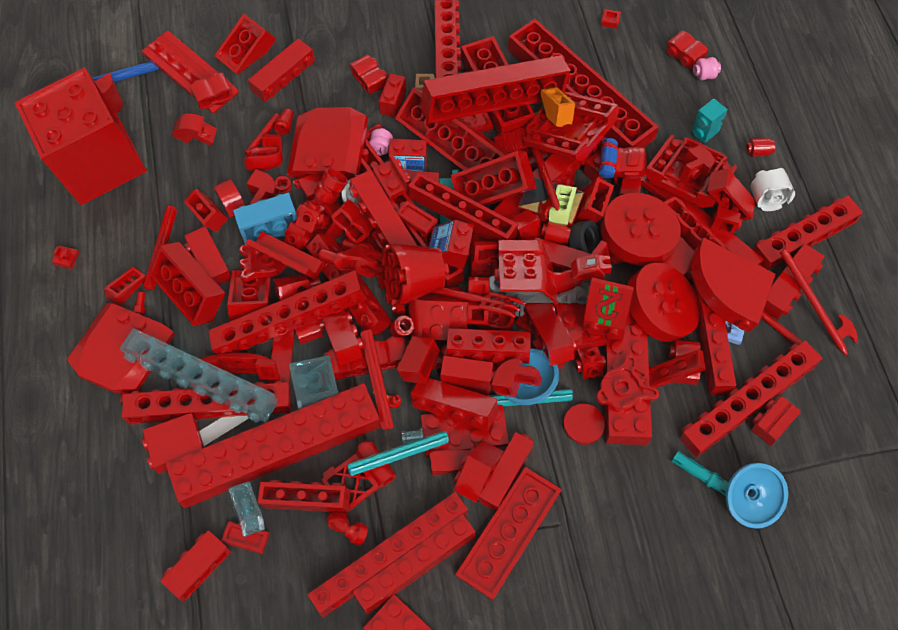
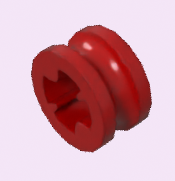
(285, 181)

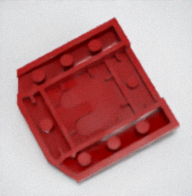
(328, 140)
(576, 140)
(667, 168)
(99, 355)

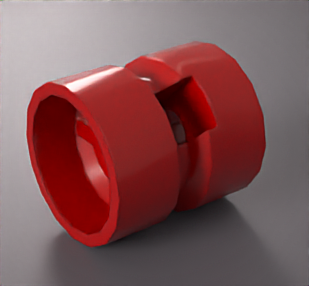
(330, 186)

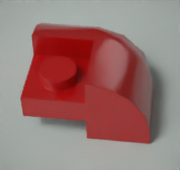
(484, 258)

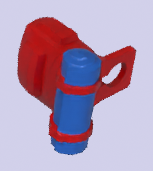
(621, 162)

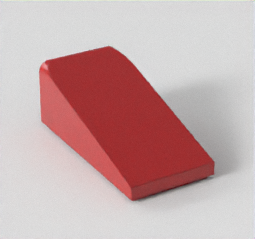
(447, 461)

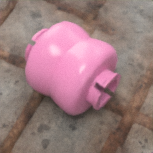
(706, 68)
(380, 141)

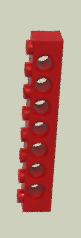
(446, 38)
(288, 314)
(134, 402)
(699, 443)
(340, 587)

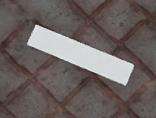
(220, 427)

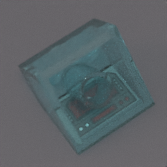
(313, 380)

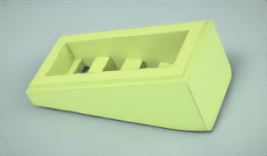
(563, 215)

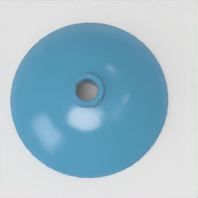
(534, 394)
(767, 497)

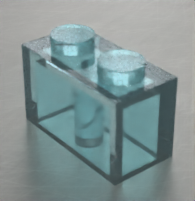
(246, 509)

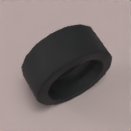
(592, 232)

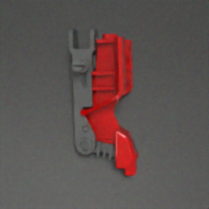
(529, 275)

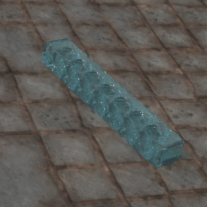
(138, 342)

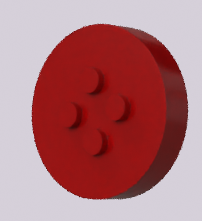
(640, 229)
(664, 302)

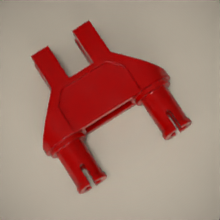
(357, 257)

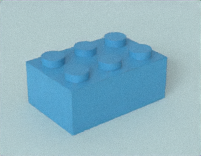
(266, 216)

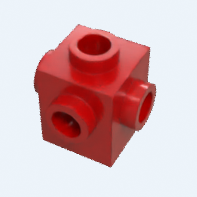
(310, 215)
(297, 236)
(590, 363)

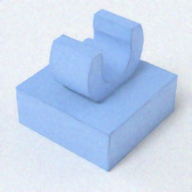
(734, 334)

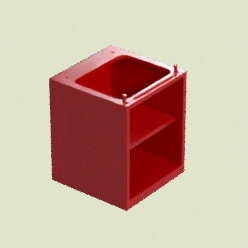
(80, 136)

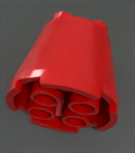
(412, 271)

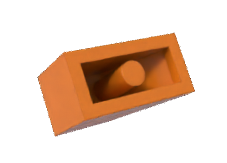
(558, 106)

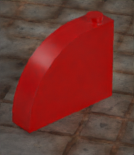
(731, 284)

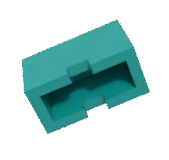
(709, 120)

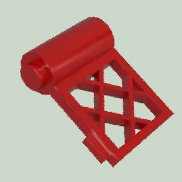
(378, 476)

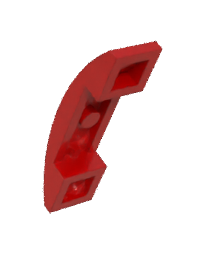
(245, 364)

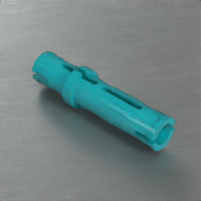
(697, 470)

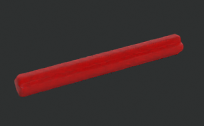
(162, 239)
(377, 379)

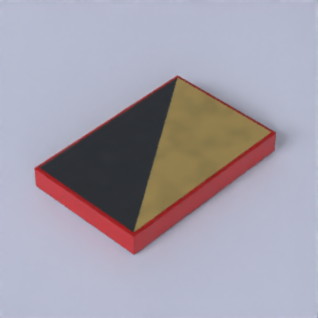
(532, 198)

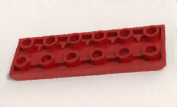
(181, 64)

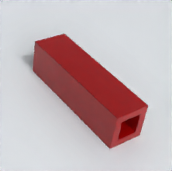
(506, 471)

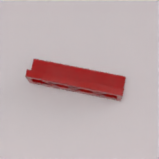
(287, 255)

